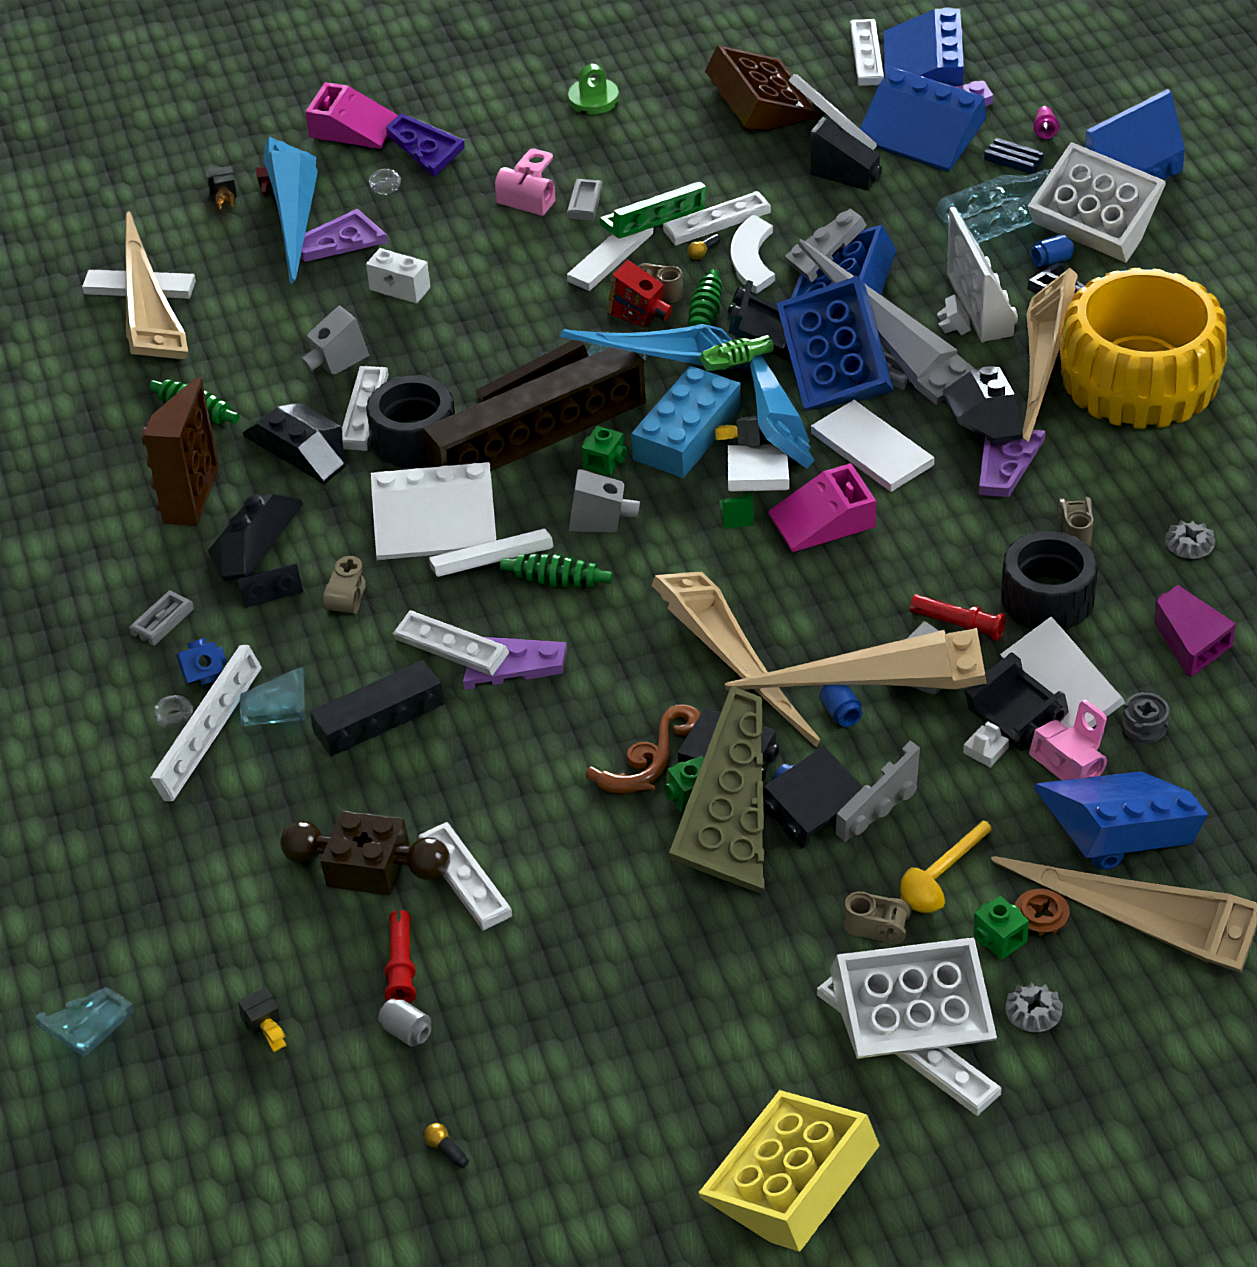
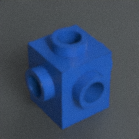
(190, 666)

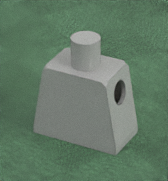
(335, 343)
(599, 504)

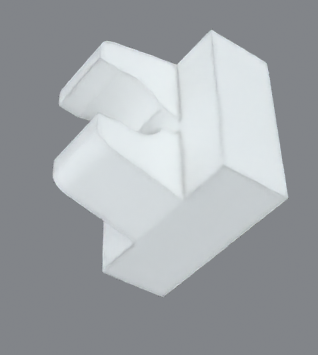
(954, 316)
(986, 744)

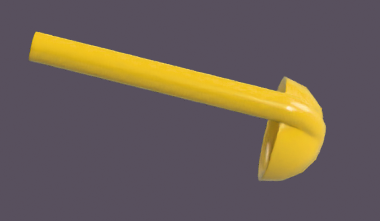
(919, 886)

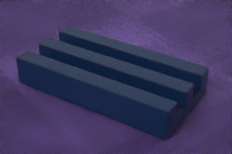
(1014, 156)

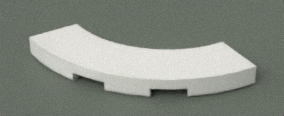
(745, 254)

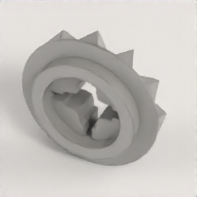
(1186, 547)
(1040, 1018)

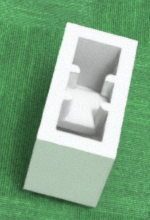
(398, 275)

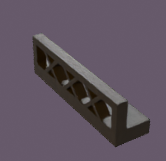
(547, 363)

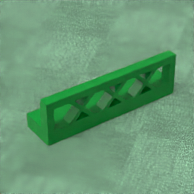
(655, 210)

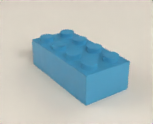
(685, 421)

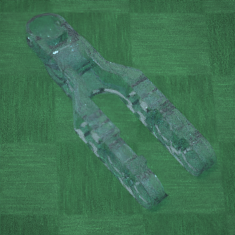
(992, 194)

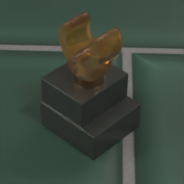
(222, 184)

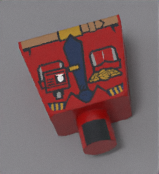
(636, 296)

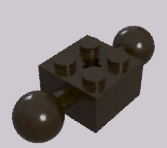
(365, 852)

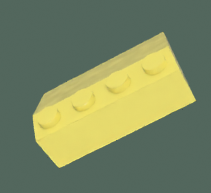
(791, 1168)

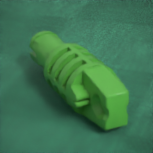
(735, 352)

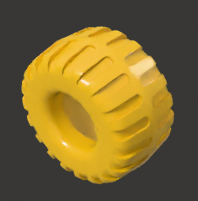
(1143, 347)

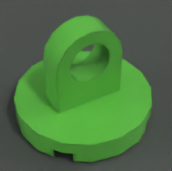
(593, 94)

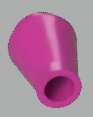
(1046, 123)

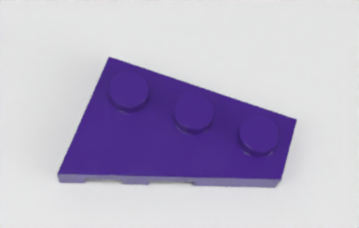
(424, 143)

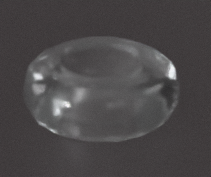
(384, 181)
(173, 703)

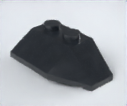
(985, 404)
(301, 439)
(252, 534)

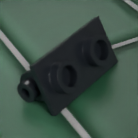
(270, 585)

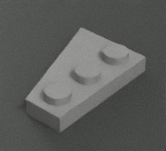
(827, 241)
(894, 784)

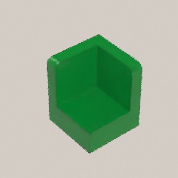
(737, 511)

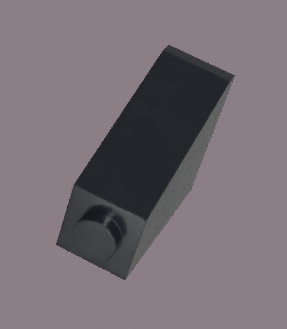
(842, 157)

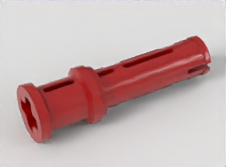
(971, 618)
(400, 969)

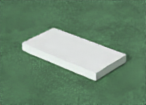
(831, 111)
(872, 445)
(757, 468)
(1061, 666)

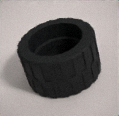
(403, 401)
(1049, 556)

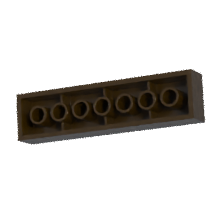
(539, 412)

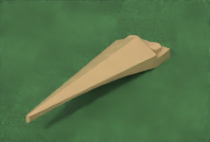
(149, 318)
(1045, 325)
(706, 613)
(919, 661)
(1195, 921)

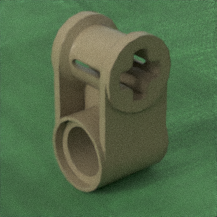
(670, 278)
(1076, 518)
(345, 586)
(873, 917)

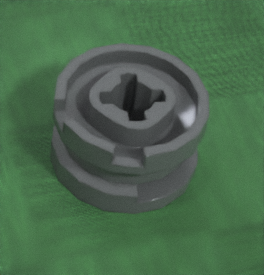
(1145, 717)

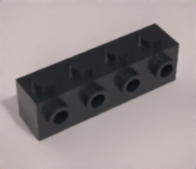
(376, 708)

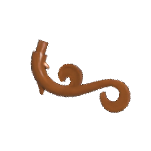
(641, 751)

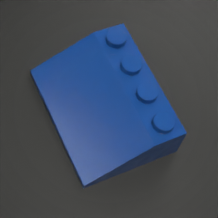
(928, 46)
(923, 119)
(1143, 137)
(865, 256)
(835, 345)
(1123, 812)

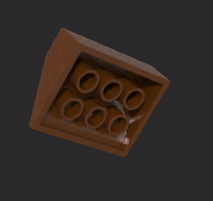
(758, 89)
(181, 455)

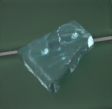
(275, 700)
(87, 1020)

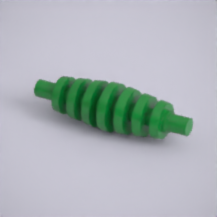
(706, 300)
(218, 409)
(555, 569)

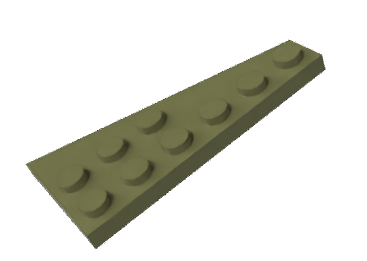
(725, 809)

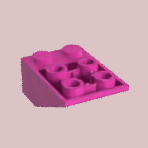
(347, 117)
(825, 509)

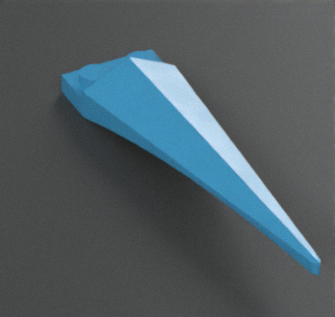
(293, 183)
(674, 344)
(778, 416)

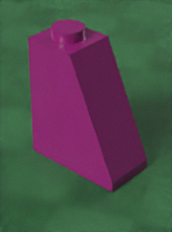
(1192, 629)

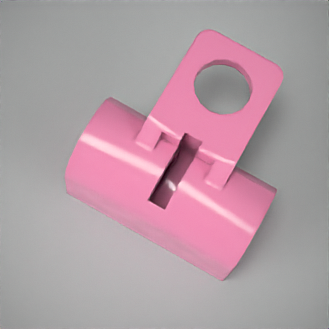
(524, 185)
(1073, 750)

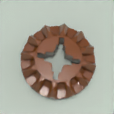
(1037, 901)

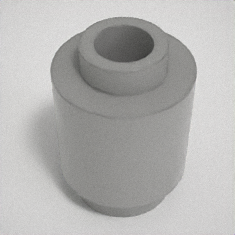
(405, 1022)

